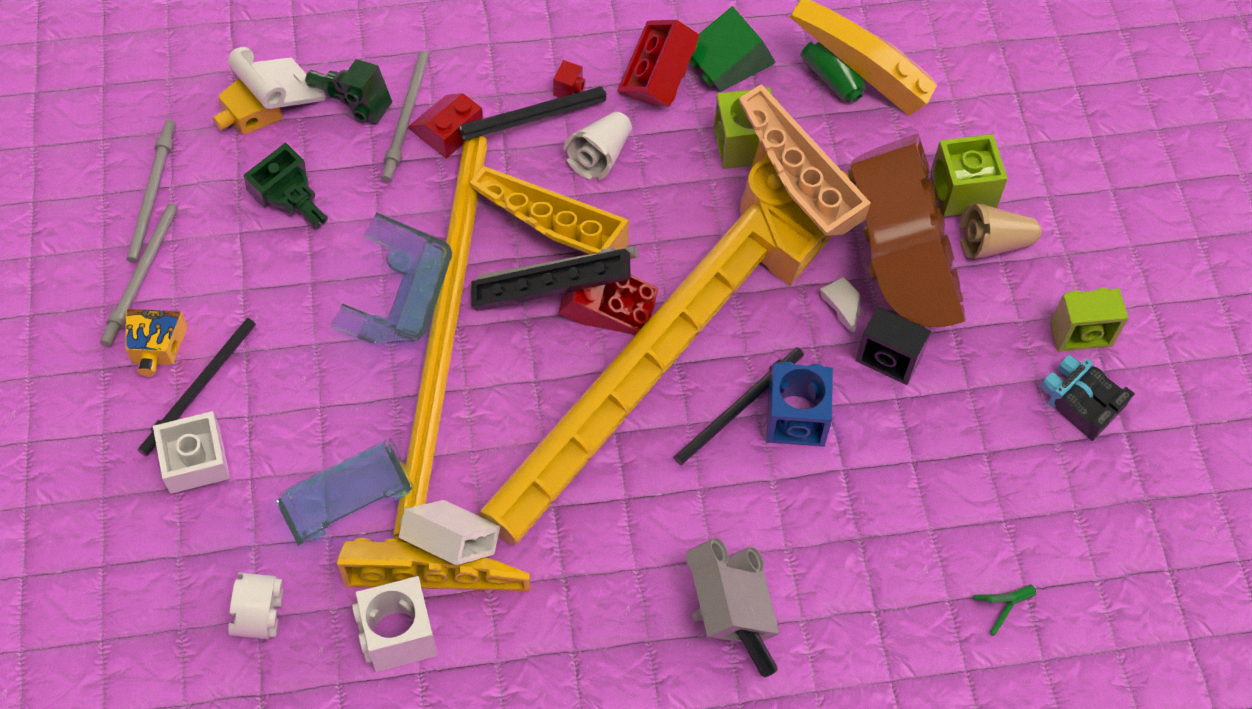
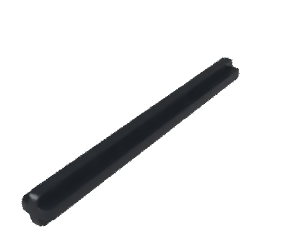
(532, 113)

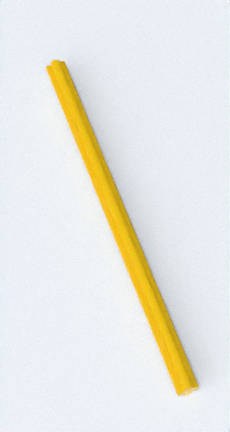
(442, 332)

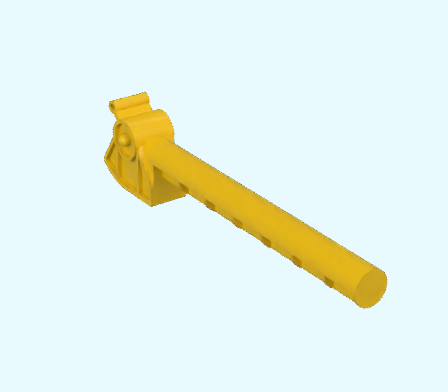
(767, 232)

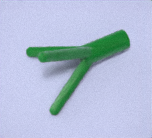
(1010, 599)

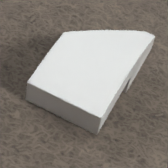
(844, 300)

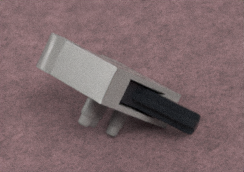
(734, 598)

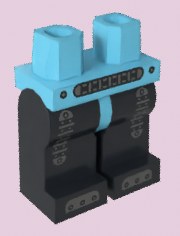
(1085, 396)

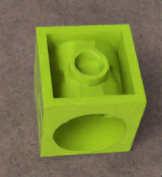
(734, 139)
(968, 173)

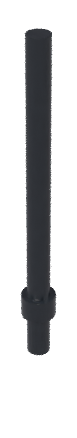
(200, 382)
(735, 409)

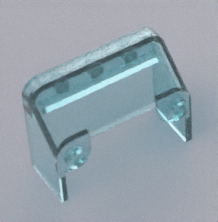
(424, 266)
(343, 490)

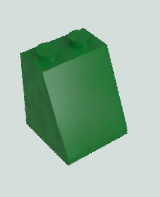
(730, 51)

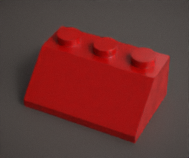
(659, 62)

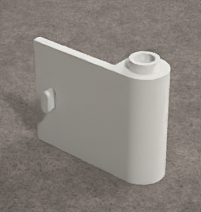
(273, 81)

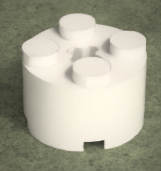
(254, 606)

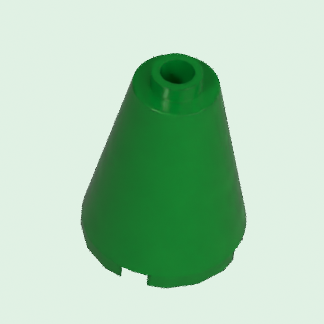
(834, 72)

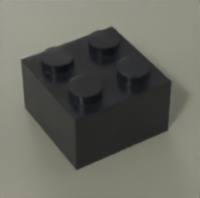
(892, 345)

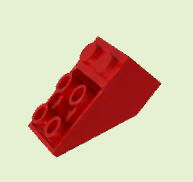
(612, 306)

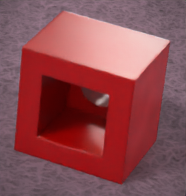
(568, 79)

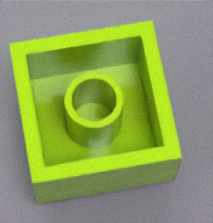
(1088, 319)

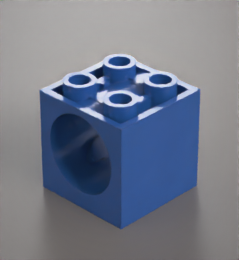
(796, 425)

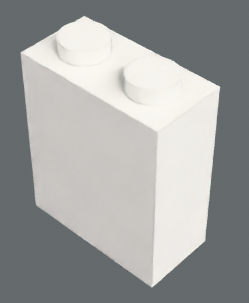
(449, 532)

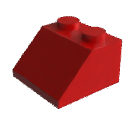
(441, 122)

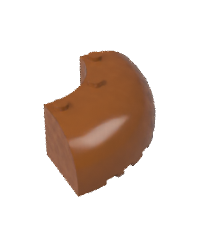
(907, 234)

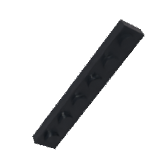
(551, 279)

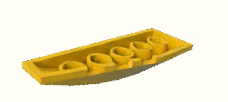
(868, 56)
(552, 213)
(380, 563)

